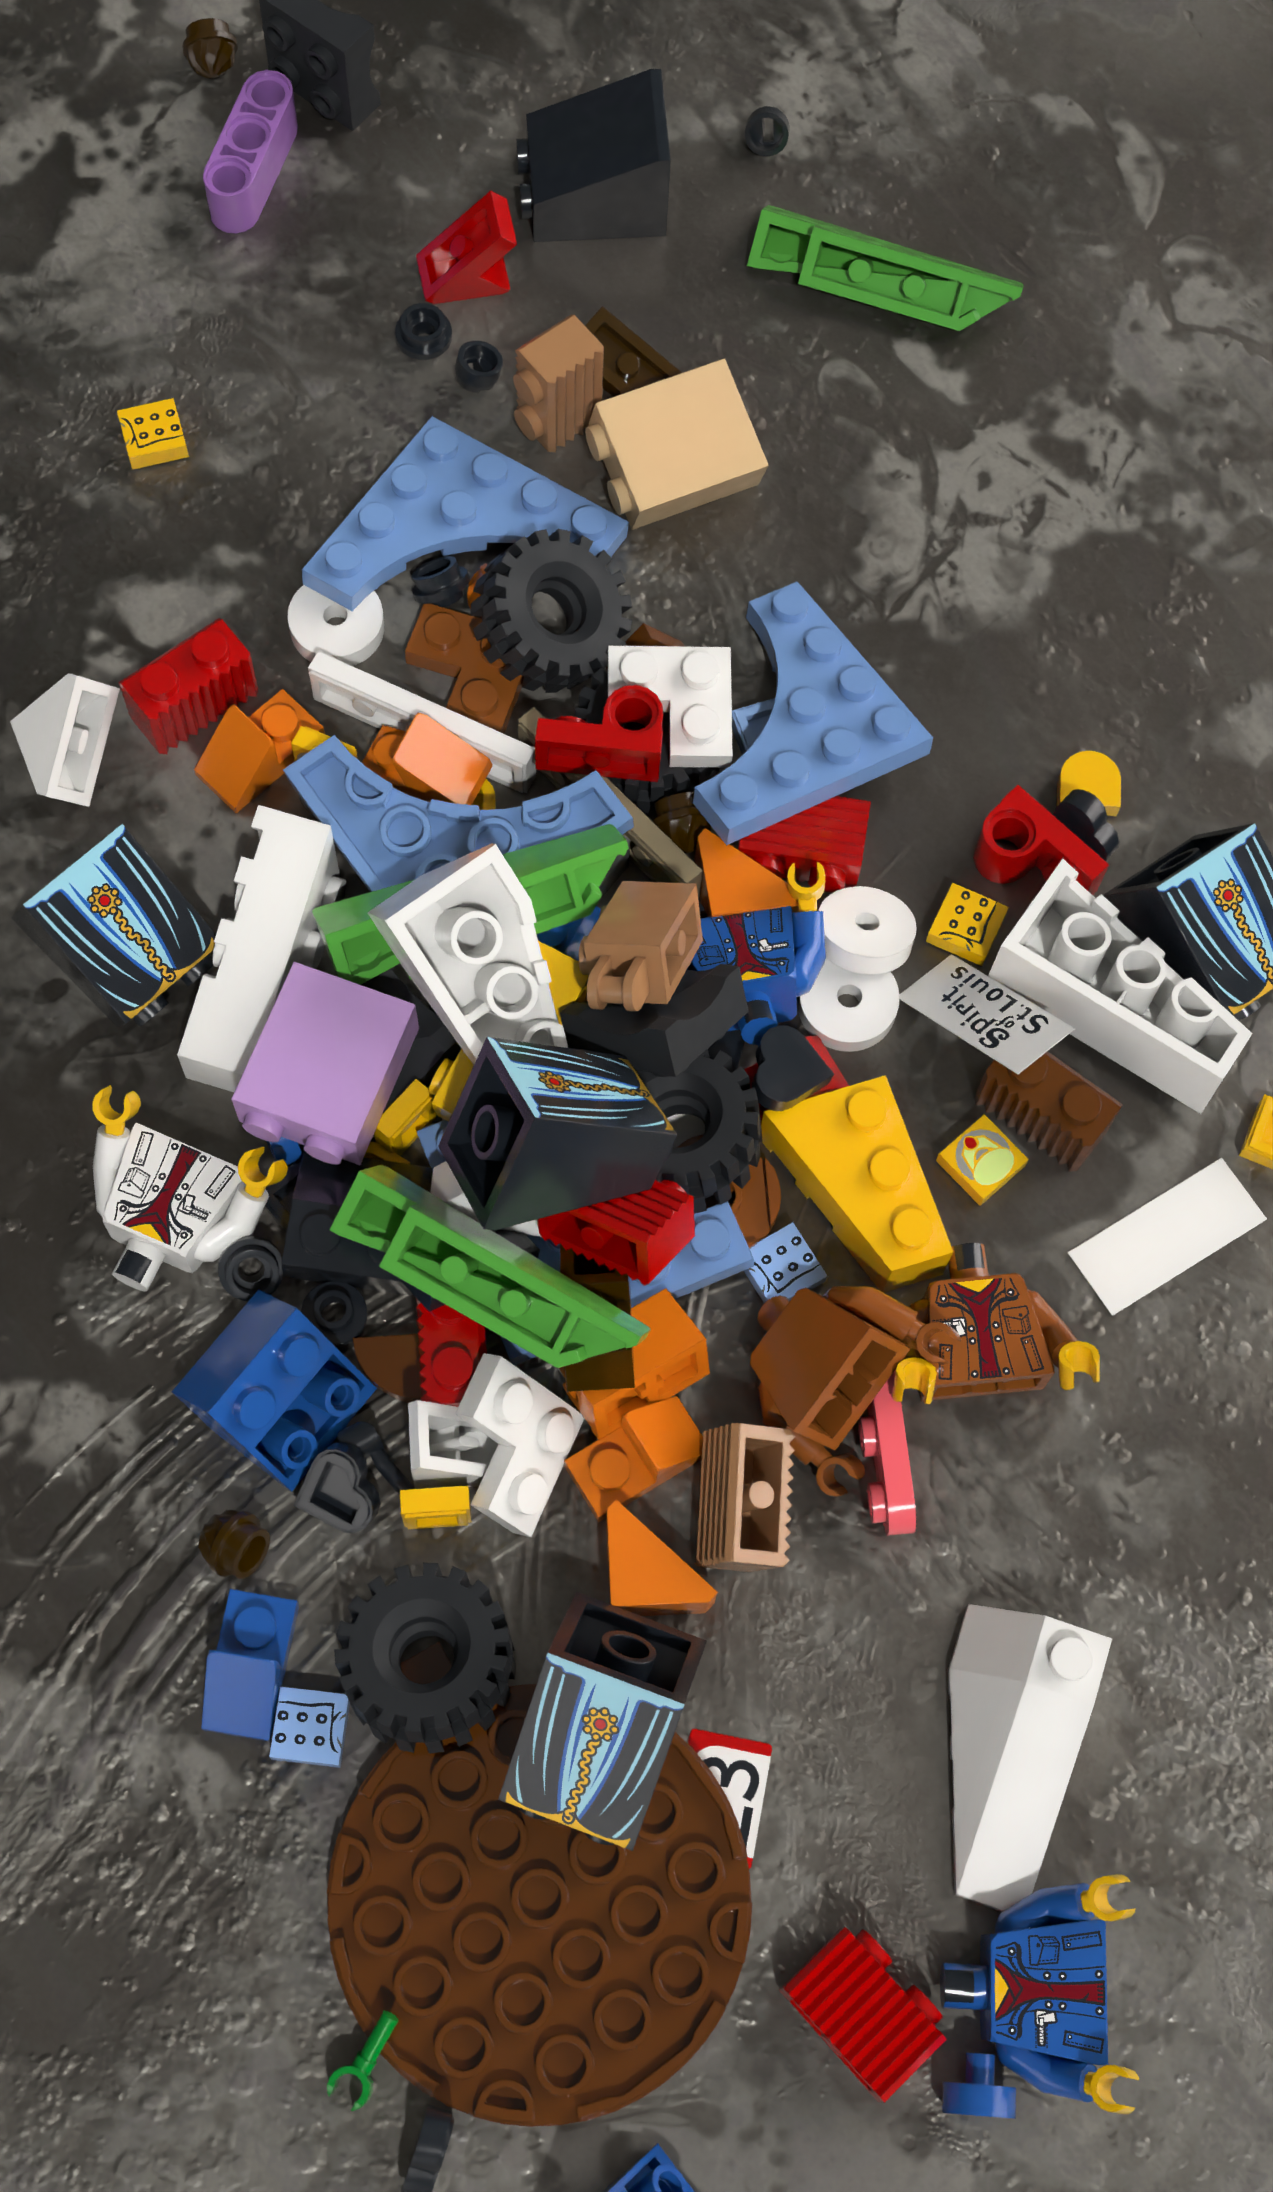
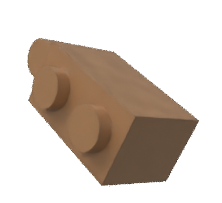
(641, 944)

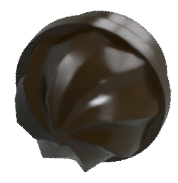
(210, 47)
(680, 820)
(234, 1543)

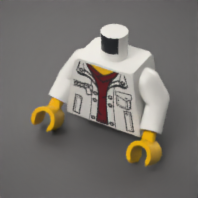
(169, 1196)

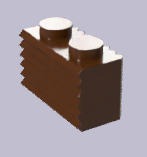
(1050, 1107)

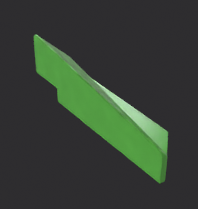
(877, 270)
(556, 874)
(480, 1272)

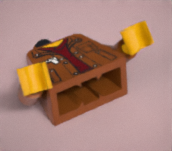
(1004, 1332)

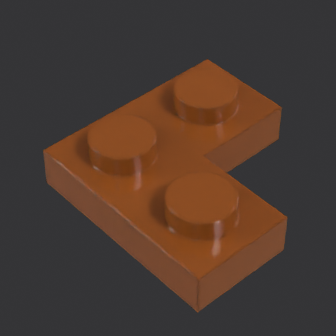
(447, 645)

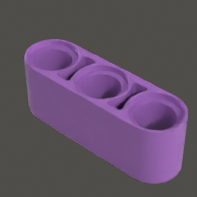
(250, 151)

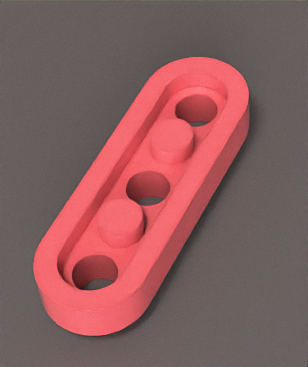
(884, 1437)

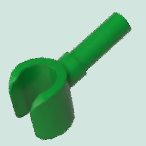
(366, 2059)

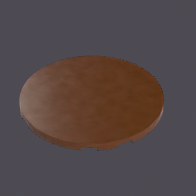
(520, 1952)

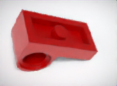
(615, 752)
(1040, 843)

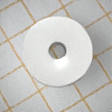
(348, 642)
(867, 930)
(847, 1027)

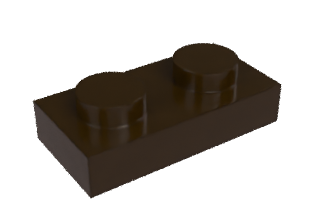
(627, 358)

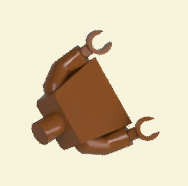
(827, 1365)

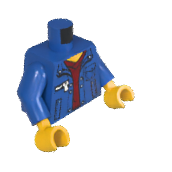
(775, 952)
(1047, 1991)

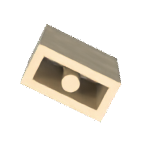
(676, 444)

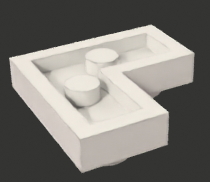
(694, 691)
(532, 1439)

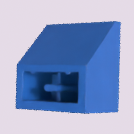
(275, 1388)

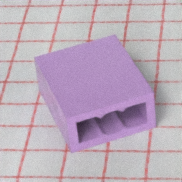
(325, 1065)

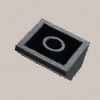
(321, 1255)

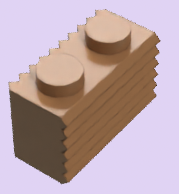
(558, 383)
(744, 1498)

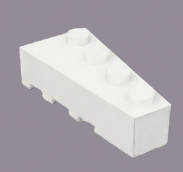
(255, 951)
(1118, 991)

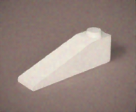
(474, 951)
(1017, 1724)

